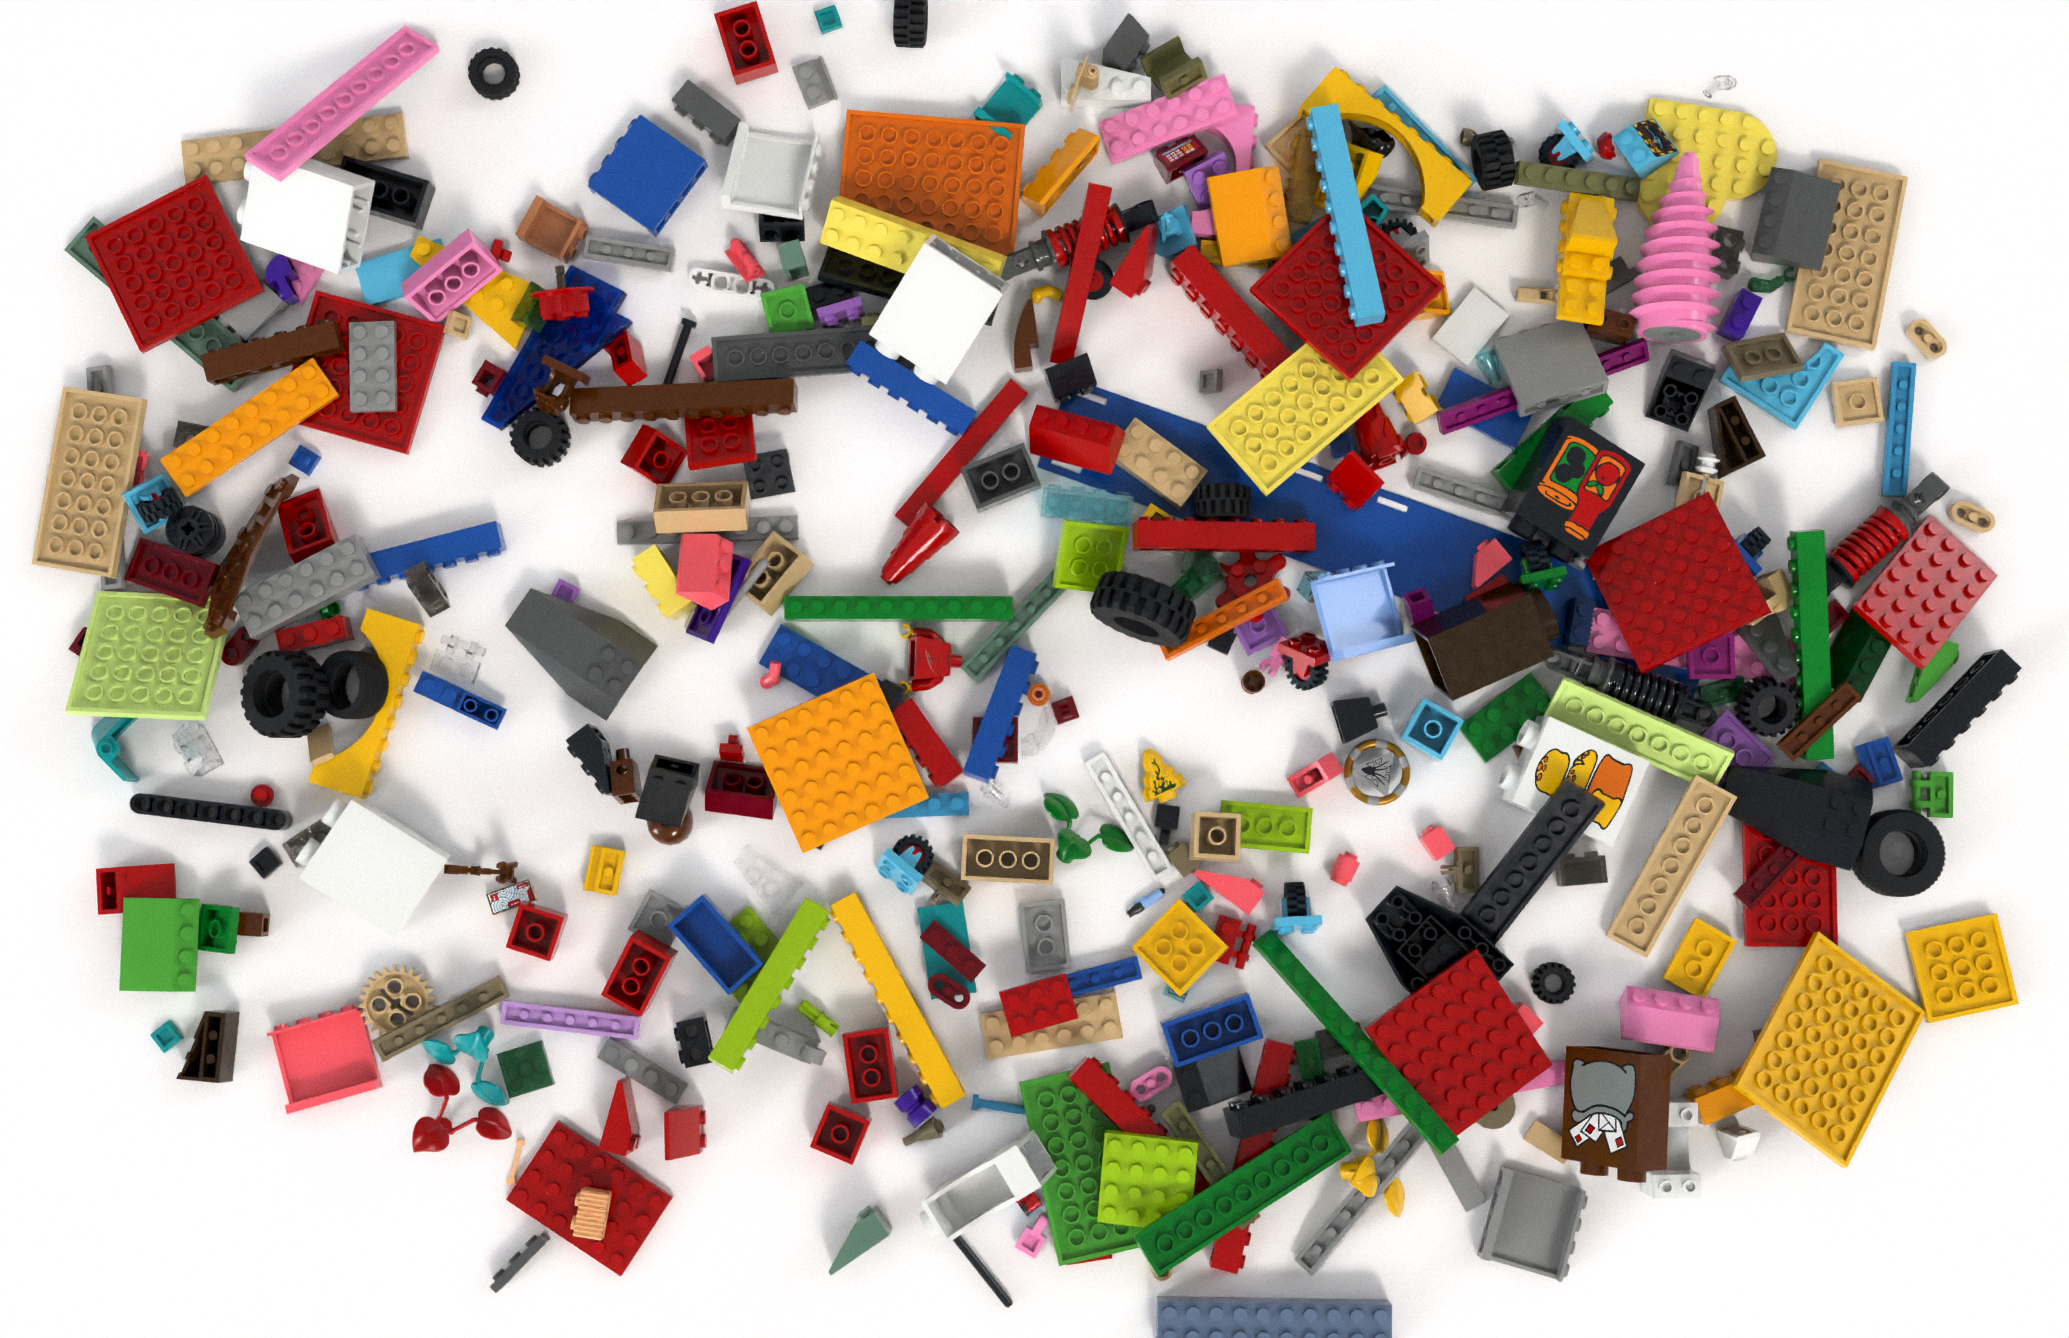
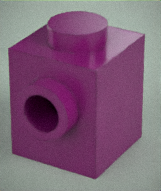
(1418, 605)

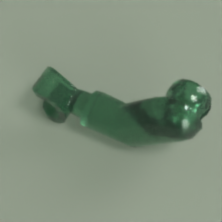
(1768, 286)

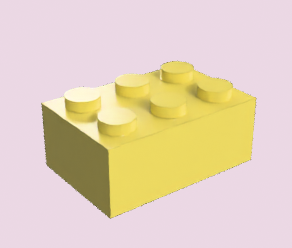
(661, 582)

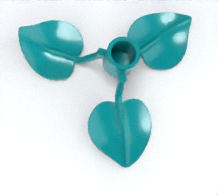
(476, 1046)

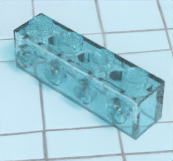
(1087, 506)

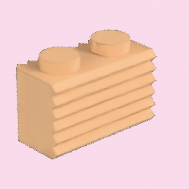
(591, 1213)

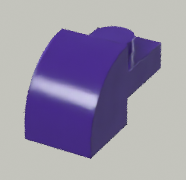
(280, 275)

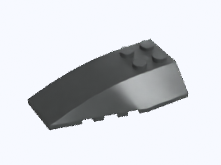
(581, 649)

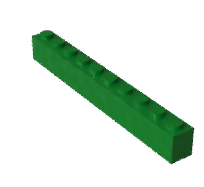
(899, 609)
(1810, 629)

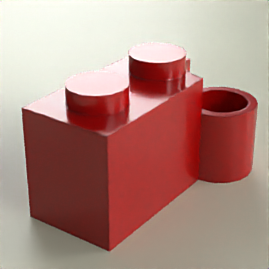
(627, 358)

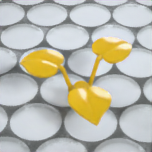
(1363, 1172)

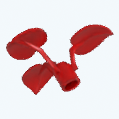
(433, 1134)

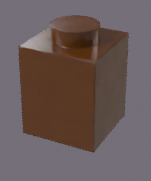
(253, 924)

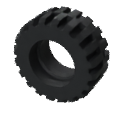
(264, 688)

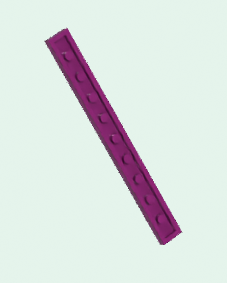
(1503, 399)

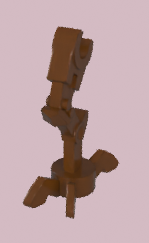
(506, 871)

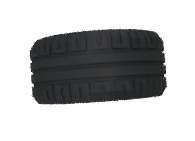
(1927, 861)

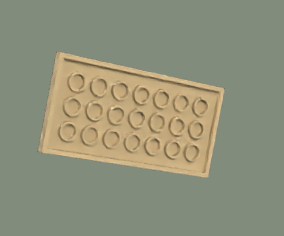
(1849, 293)
(87, 472)

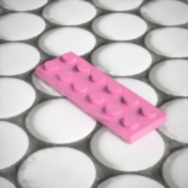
(1168, 120)

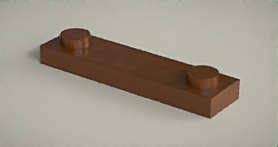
(1819, 720)

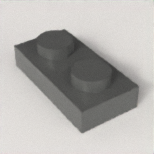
(1683, 459)

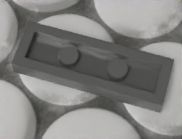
(518, 1261)

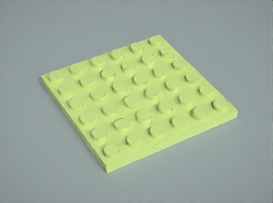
(145, 659)

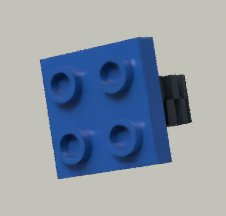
(1751, 547)

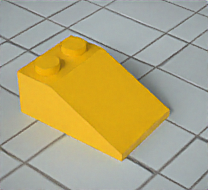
(1365, 169)

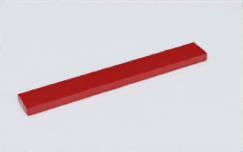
(1080, 272)
(963, 451)

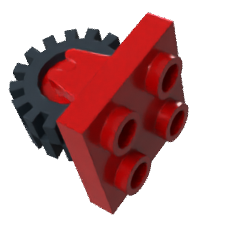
(1306, 660)

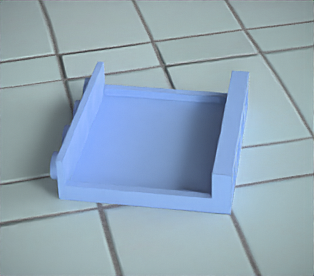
(1358, 611)

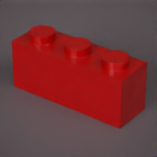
(315, 634)

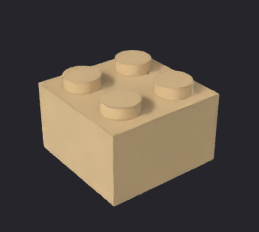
(1215, 836)

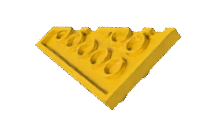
(493, 302)

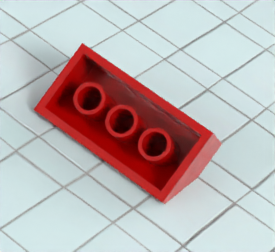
(1075, 439)

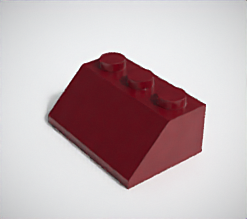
(740, 791)

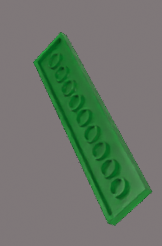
(1241, 1194)

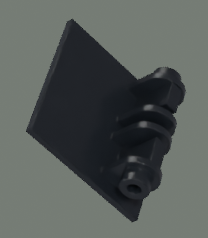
(769, 474)

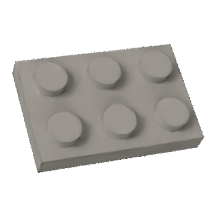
(1045, 935)

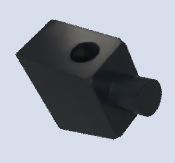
(1356, 717)

